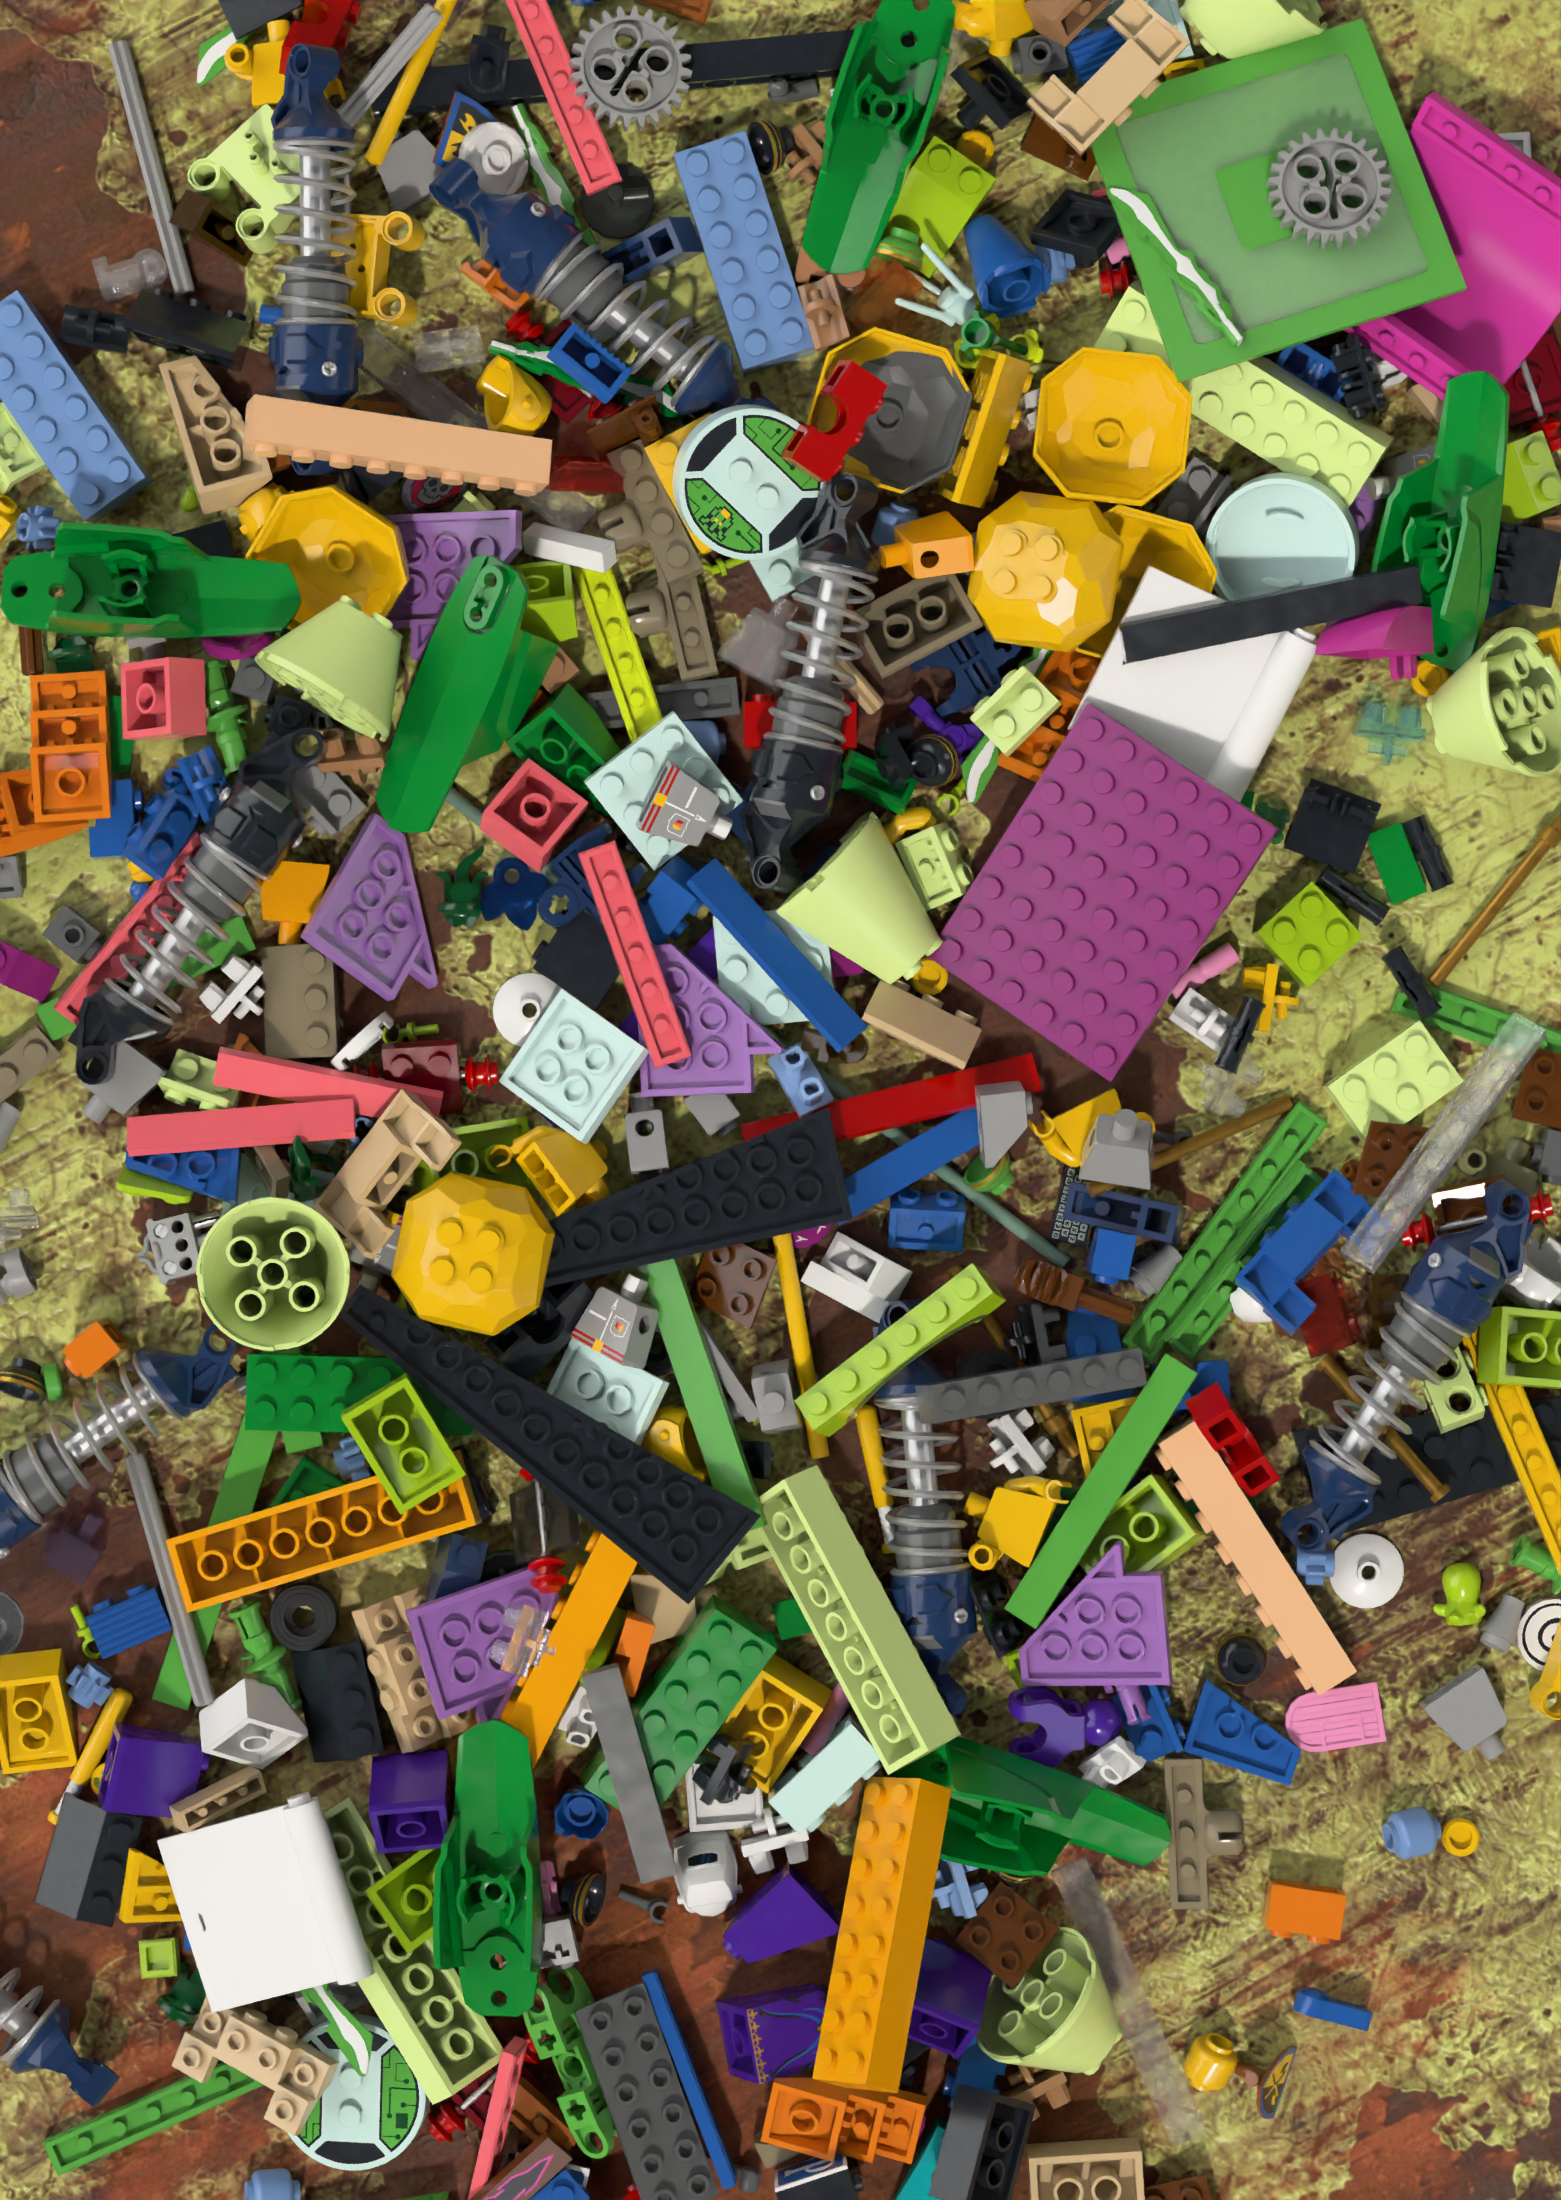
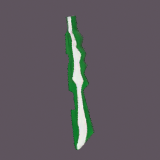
(534, 360)

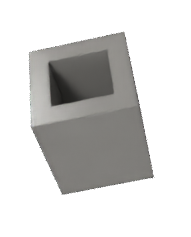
(713, 1112)

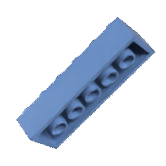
(744, 253)
(64, 415)

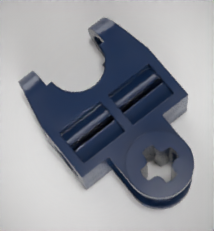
(969, 687)
(572, 885)

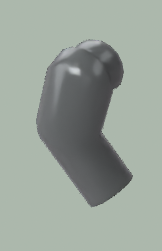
(782, 92)

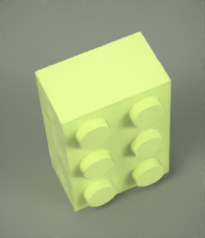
(1393, 1080)

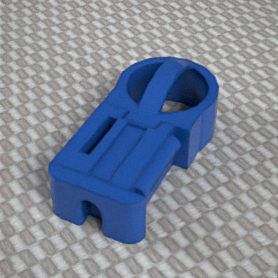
(1331, 2009)

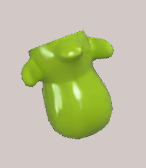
(1462, 1591)

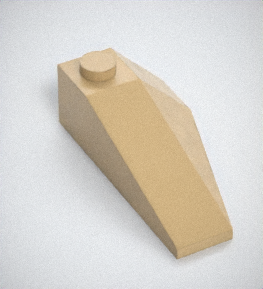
(211, 437)

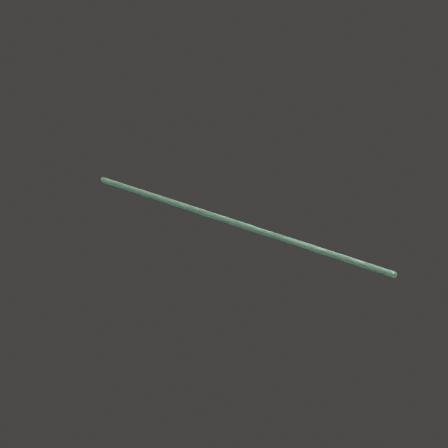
(840, 1092)

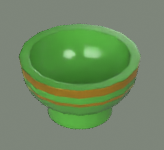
(900, 246)
(989, 1179)

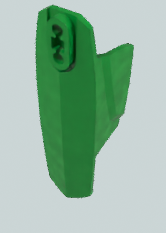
(876, 129)
(1450, 515)
(146, 587)
(465, 694)
(1022, 1814)
(491, 1873)

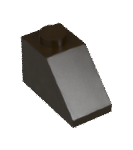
(212, 226)
(1381, 1294)

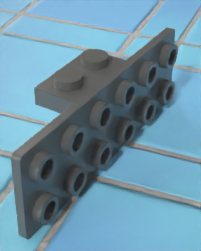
(645, 2097)

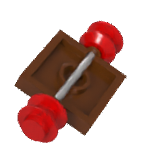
(1463, 1207)

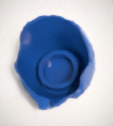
(580, 1813)

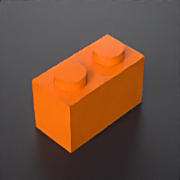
(95, 1348)
(1303, 1910)

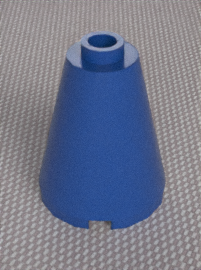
(1003, 268)

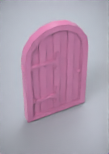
(1336, 1718)

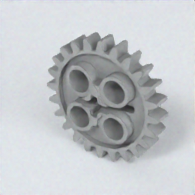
(602, 50)
(1294, 192)

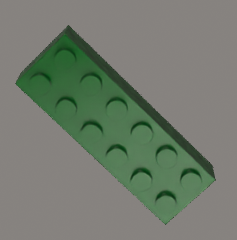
(314, 1388)
(691, 1696)

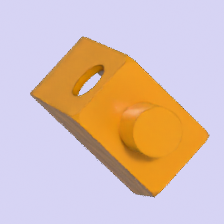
(930, 547)
(293, 897)

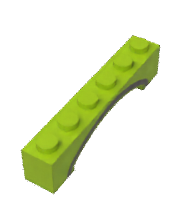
(949, 1309)

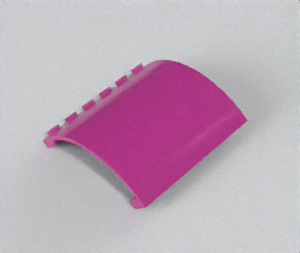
(1507, 242)

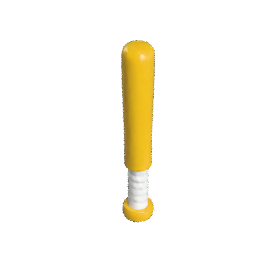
(872, 1449)
(99, 1740)

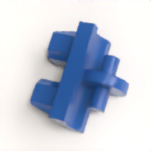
(204, 780)

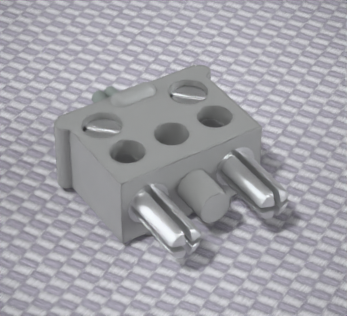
(168, 1244)

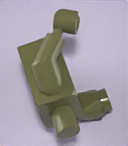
(1480, 1164)

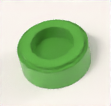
(53, 1381)

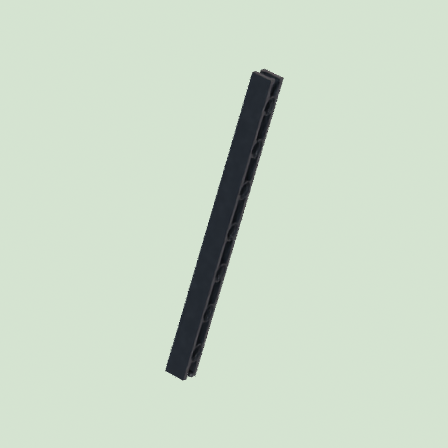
(711, 63)

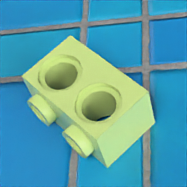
(1456, 1385)

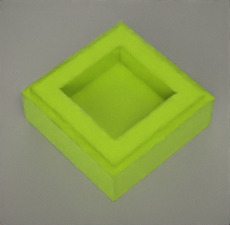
(159, 1957)

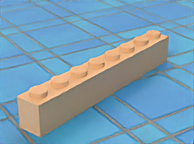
(396, 444)
(1256, 1557)

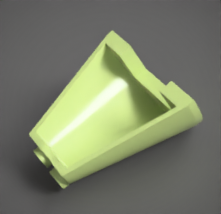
(865, 905)

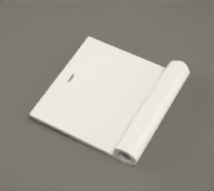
(1207, 704)
(266, 1904)

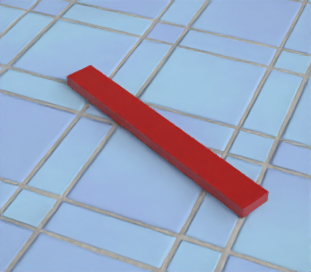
(911, 1101)

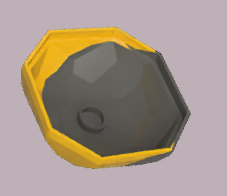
(921, 416)

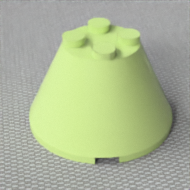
(1252, 26)
(342, 665)
(1502, 707)
(273, 1273)
(1055, 2013)

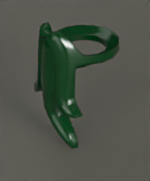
(72, 655)
(462, 898)
(302, 1184)
(184, 1999)

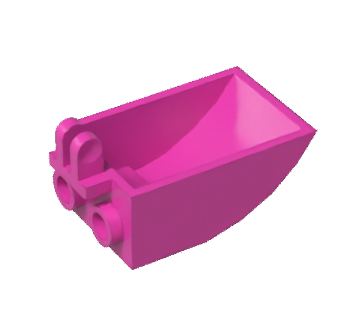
(1390, 634)

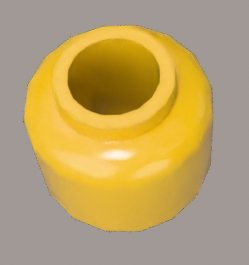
(1210, 2062)

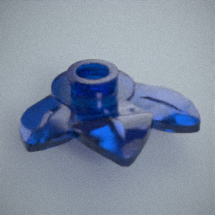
(515, 899)

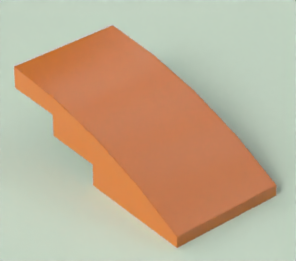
(1067, 680)
(70, 747)
(17, 819)
(841, 2120)

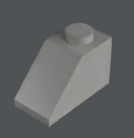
(1000, 1118)

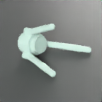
(954, 303)

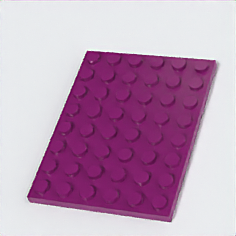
(1102, 892)

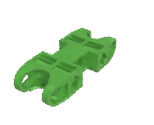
(571, 2059)

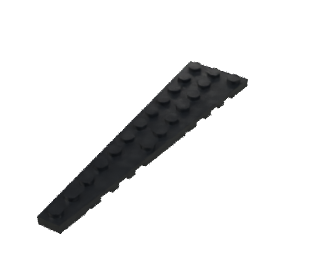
(730, 1198)
(1465, 1458)
(631, 1496)

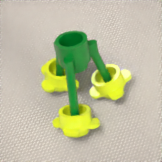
(980, 334)

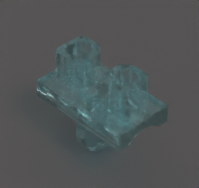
(1373, 726)

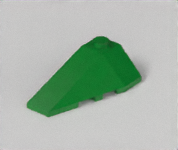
(566, 741)

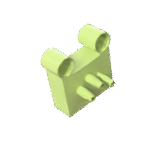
(251, 164)

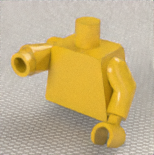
(994, 20)
(263, 66)
(1068, 1131)
(559, 1166)
(1013, 1519)

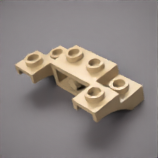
(1107, 95)
(380, 1168)
(400, 1674)
(262, 2052)

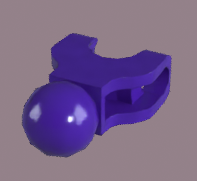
(1061, 1724)

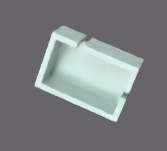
(825, 1778)

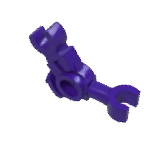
(962, 736)

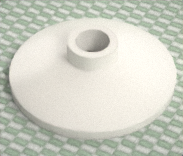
(511, 1000)
(1364, 1551)

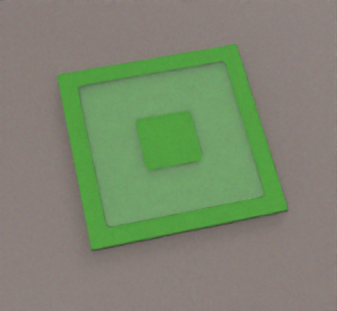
(1205, 161)

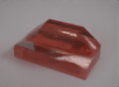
(583, 475)

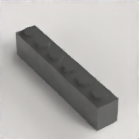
(1030, 1385)

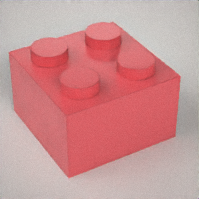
(163, 699)
(533, 815)

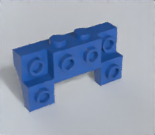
(1297, 1247)

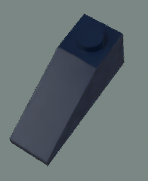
(656, 249)
(1125, 1213)
(456, 1565)

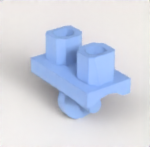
(800, 1080)
(954, 1892)

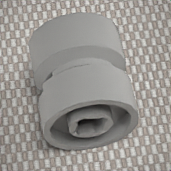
(16, 1275)

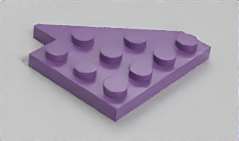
(437, 556)
(373, 914)
(716, 1030)
(1104, 1631)
(456, 1639)

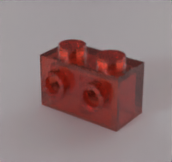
(1330, 1324)

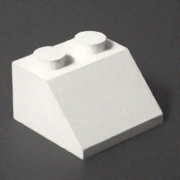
(250, 1725)

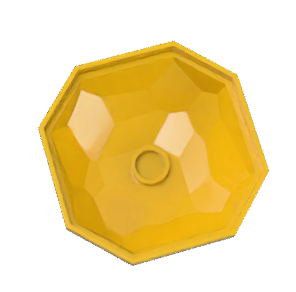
(1112, 426)
(1153, 542)
(334, 551)
(1045, 571)
(473, 1253)

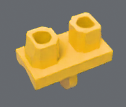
(1265, 980)

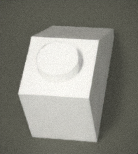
(866, 1268)

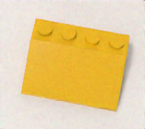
(991, 415)

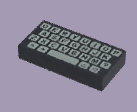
(1063, 1229)

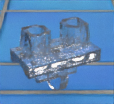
(448, 348)
(1223, 1084)
(17, 1216)
(527, 1640)

